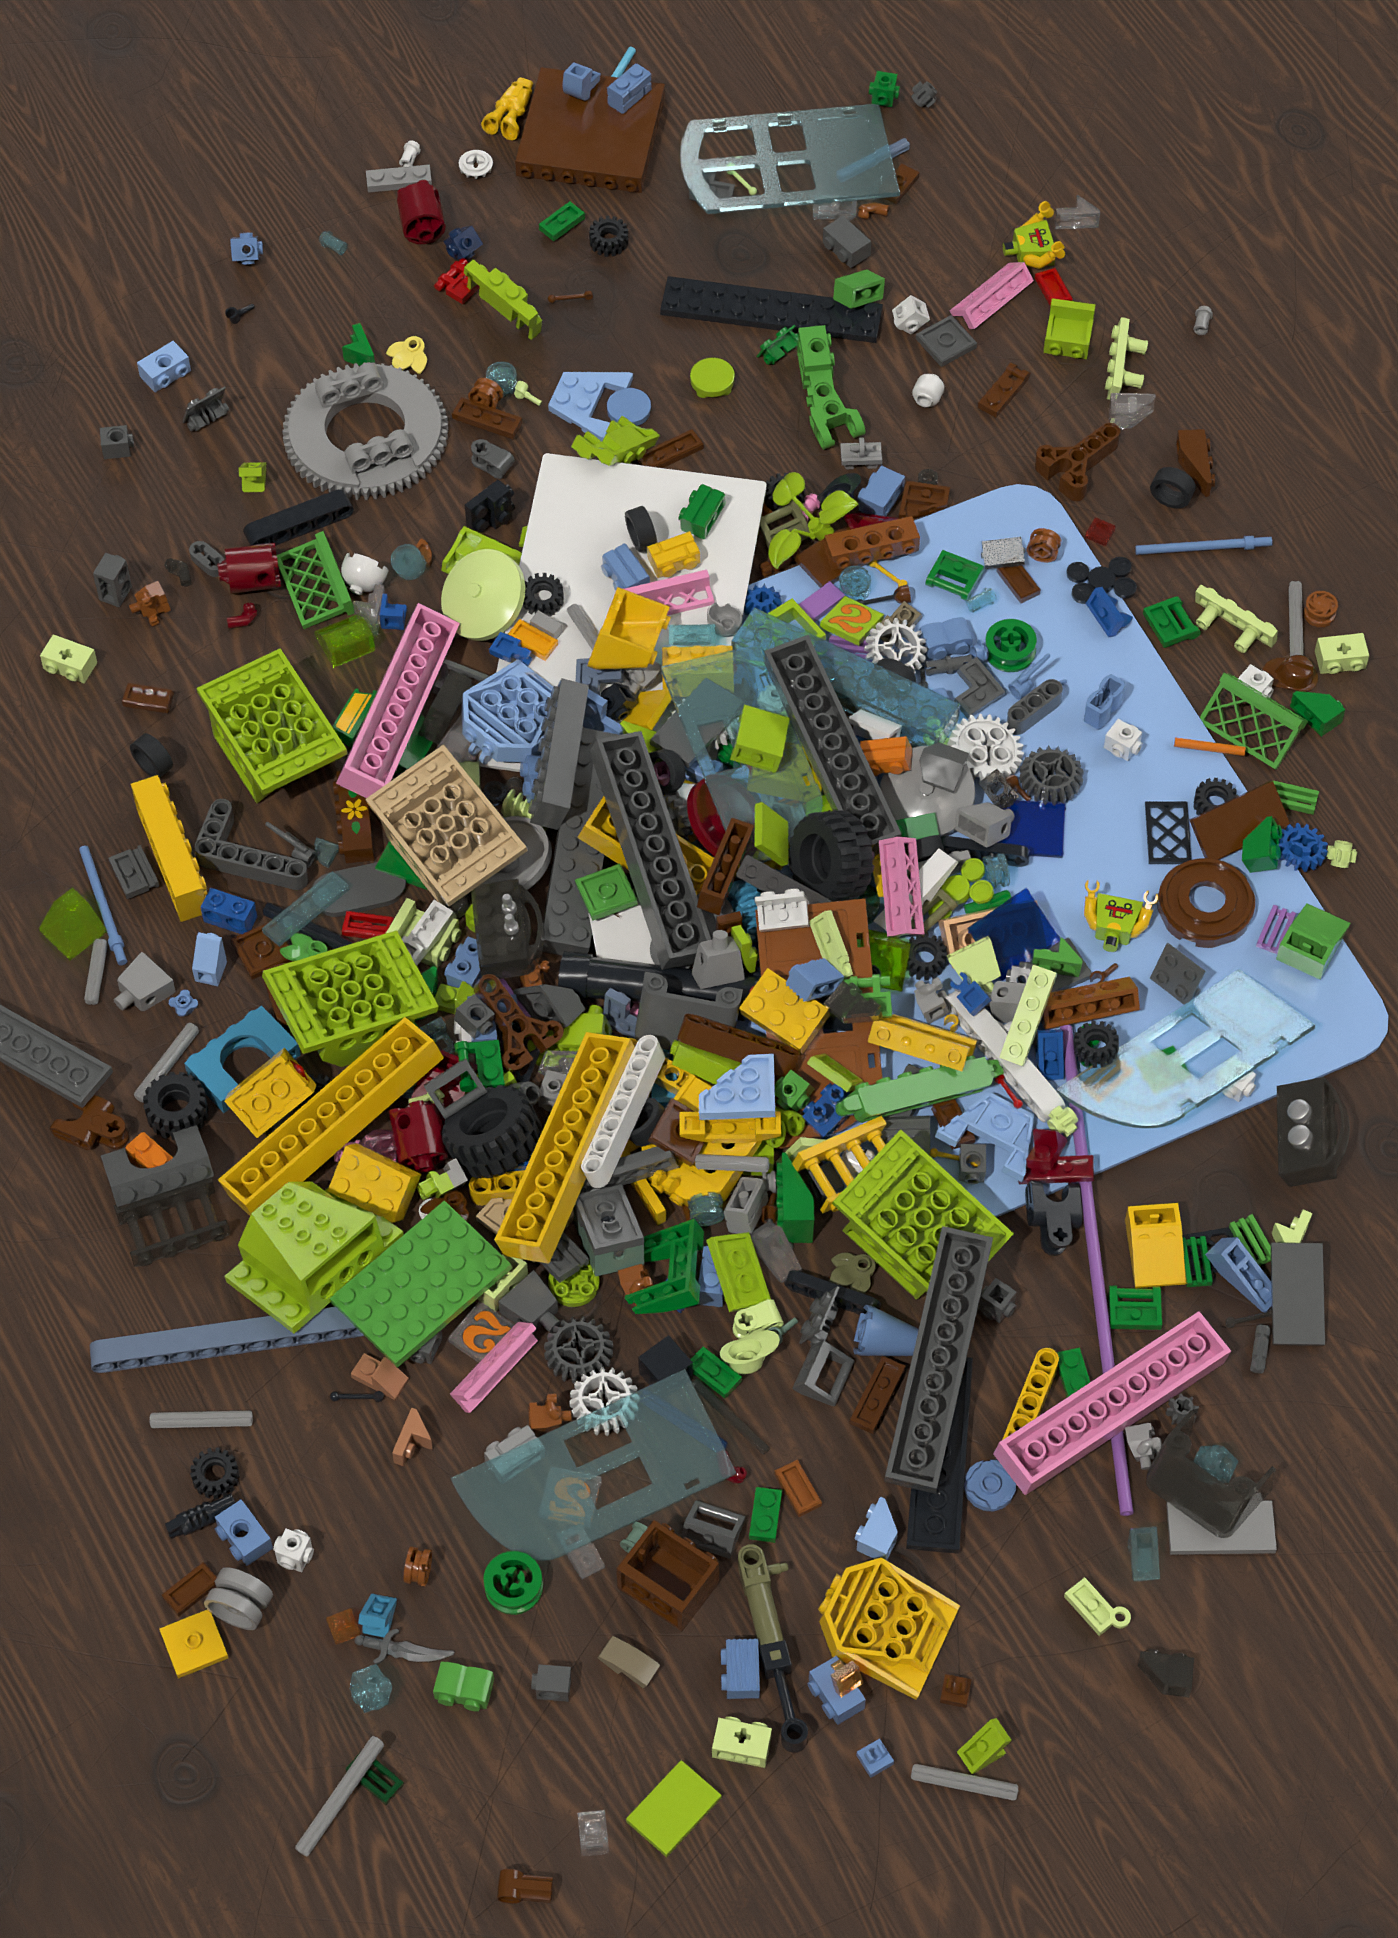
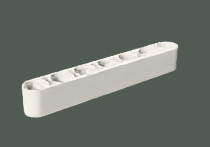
(991, 1037)
(623, 1111)

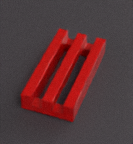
(365, 929)

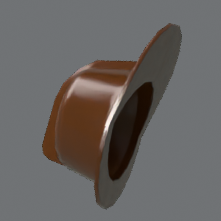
(1292, 673)

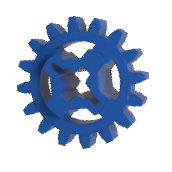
(1301, 847)

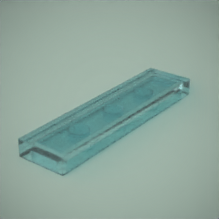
(305, 908)

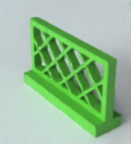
(334, 579)
(1262, 702)

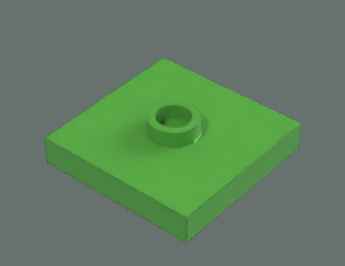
(606, 892)

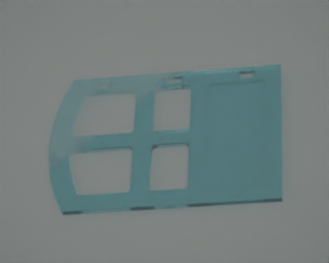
(844, 151)

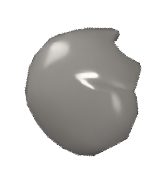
(726, 619)

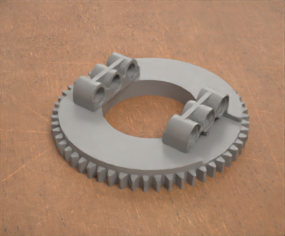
(382, 462)

